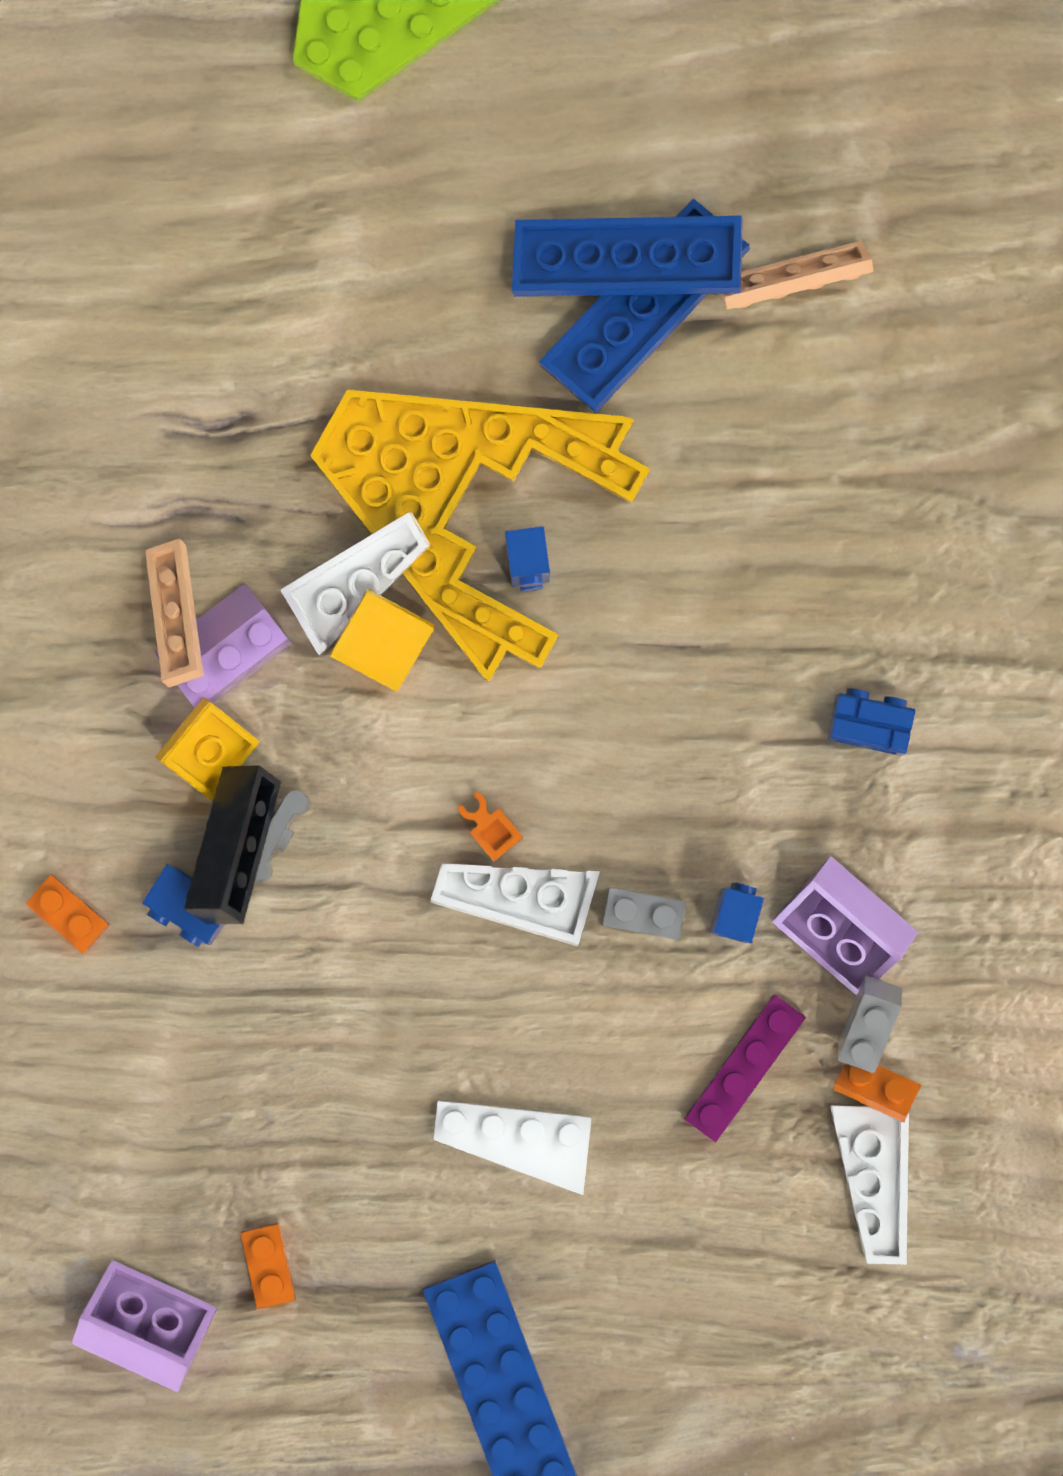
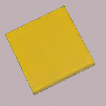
(382, 640)
(205, 746)

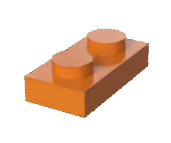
(67, 914)
(879, 1090)
(268, 1266)

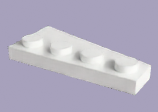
(332, 591)
(532, 900)
(525, 1140)
(877, 1177)

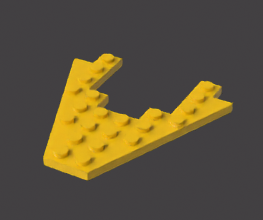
(420, 457)

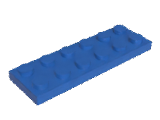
(627, 256)
(618, 337)
(497, 1375)

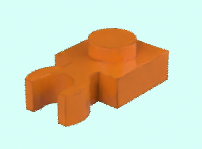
(493, 831)

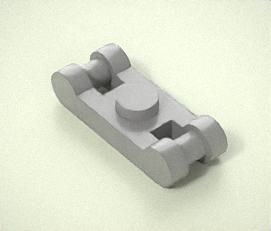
(279, 833)

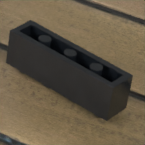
(232, 845)

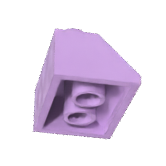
(234, 643)
(845, 926)
(144, 1325)

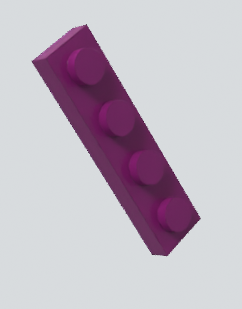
(744, 1068)

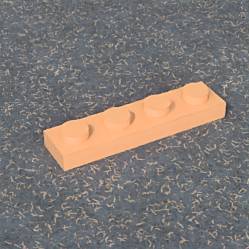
(800, 273)
(174, 613)

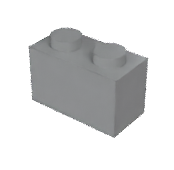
(644, 913)
(869, 1024)

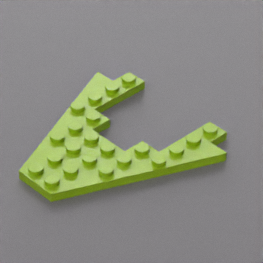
(369, 42)

